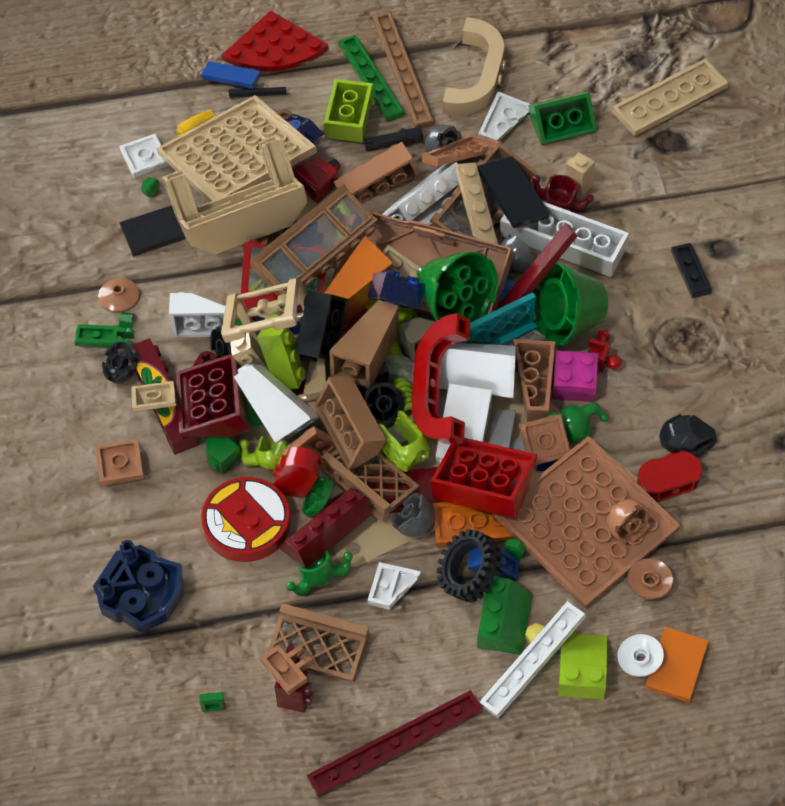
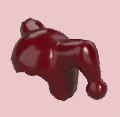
(561, 192)

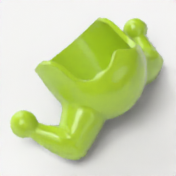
(266, 454)

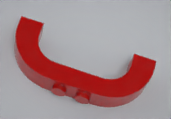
(426, 379)

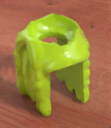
(410, 455)

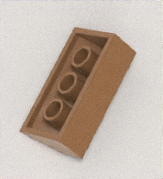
(349, 421)

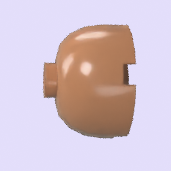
(628, 520)

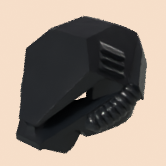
(687, 434)

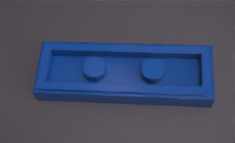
(231, 75)

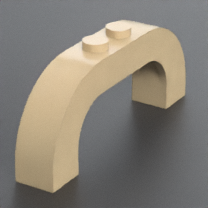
(472, 100)

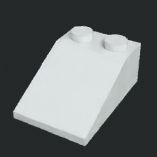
(194, 315)

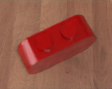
(297, 471)
(670, 475)

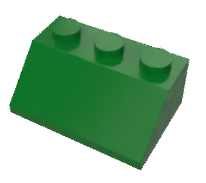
(563, 117)
(504, 617)

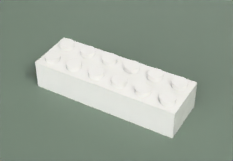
(595, 248)

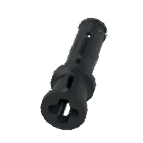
(404, 136)

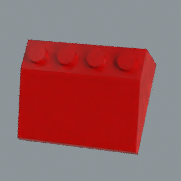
(484, 477)

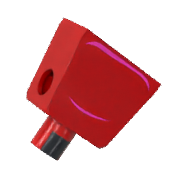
(317, 177)

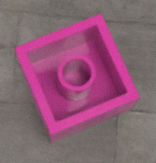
(575, 376)

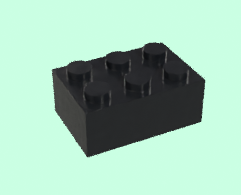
(320, 324)

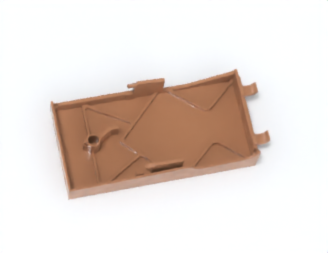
(425, 243)

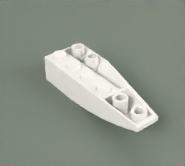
(426, 197)

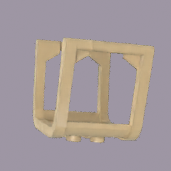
(285, 303)

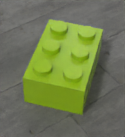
(348, 110)

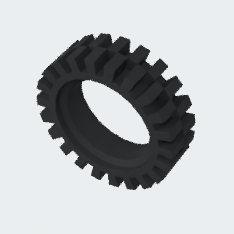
(485, 574)

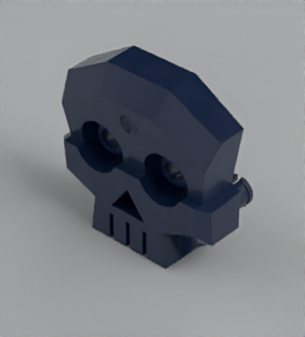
(154, 596)

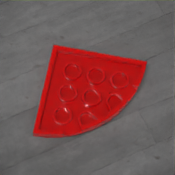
(274, 46)

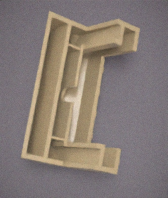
(243, 214)

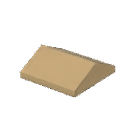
(153, 396)

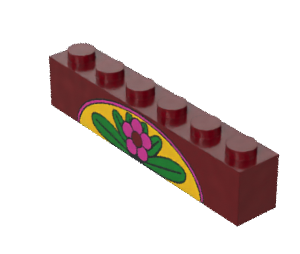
(151, 371)

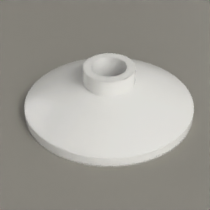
(640, 646)

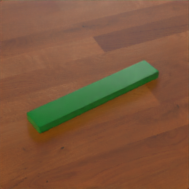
(369, 73)

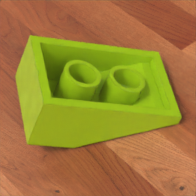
(583, 667)

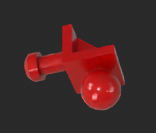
(602, 348)

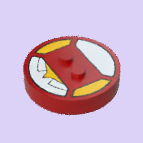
(245, 519)

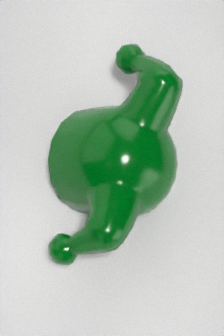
(577, 420)
(320, 573)

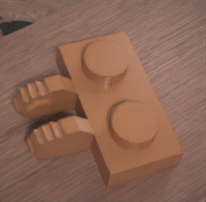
(284, 670)

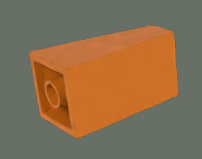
(356, 277)

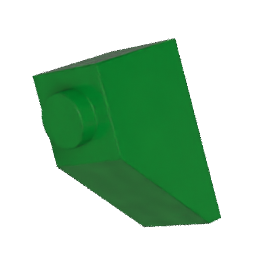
(222, 453)

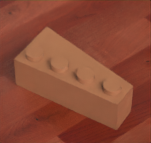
(535, 374)

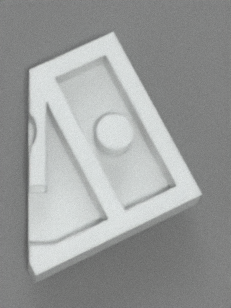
(391, 584)

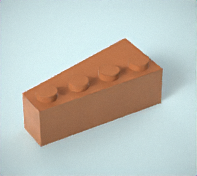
(380, 174)

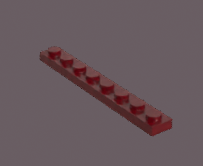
(394, 743)

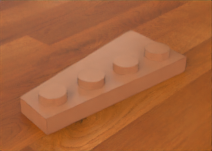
(459, 150)

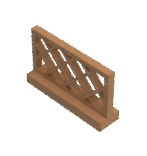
(346, 479)
(328, 625)

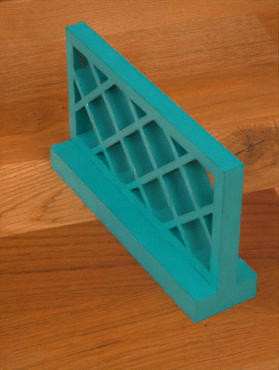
(508, 328)

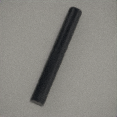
(257, 91)

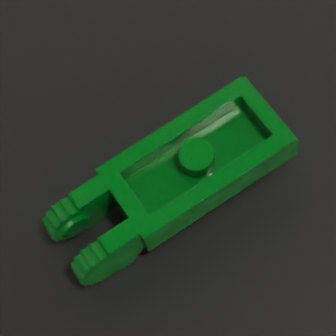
(102, 335)

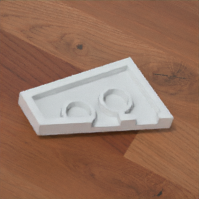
(503, 116)

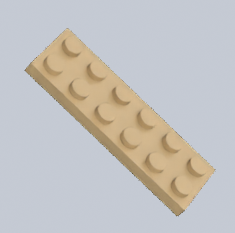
(669, 97)

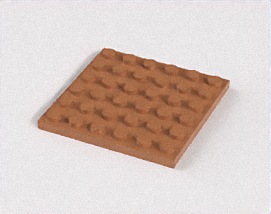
(567, 522)

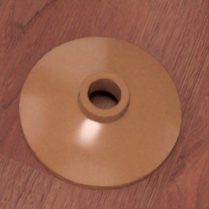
(122, 300)
(650, 570)

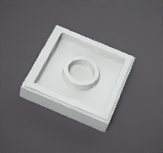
(142, 155)

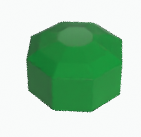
(150, 186)
(515, 548)

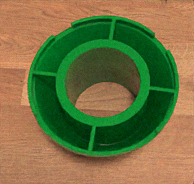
(568, 304)

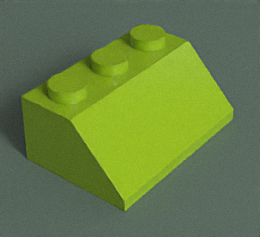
(281, 355)

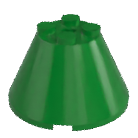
(459, 285)

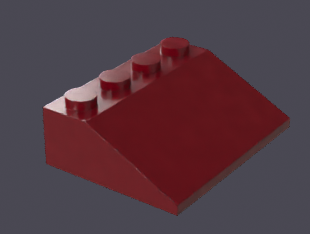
(211, 400)

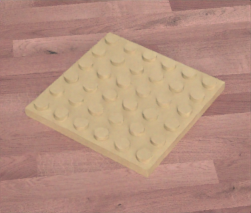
(225, 151)

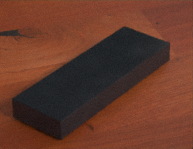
(691, 270)

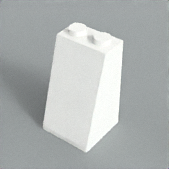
(480, 367)
(274, 402)
(470, 406)

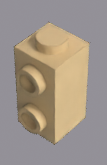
(582, 171)
(247, 351)

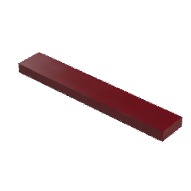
(541, 265)

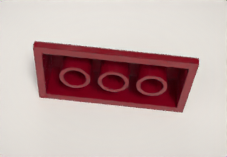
(327, 528)

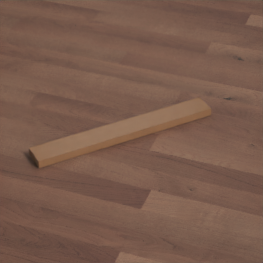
(403, 70)

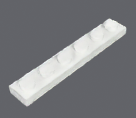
(532, 659)

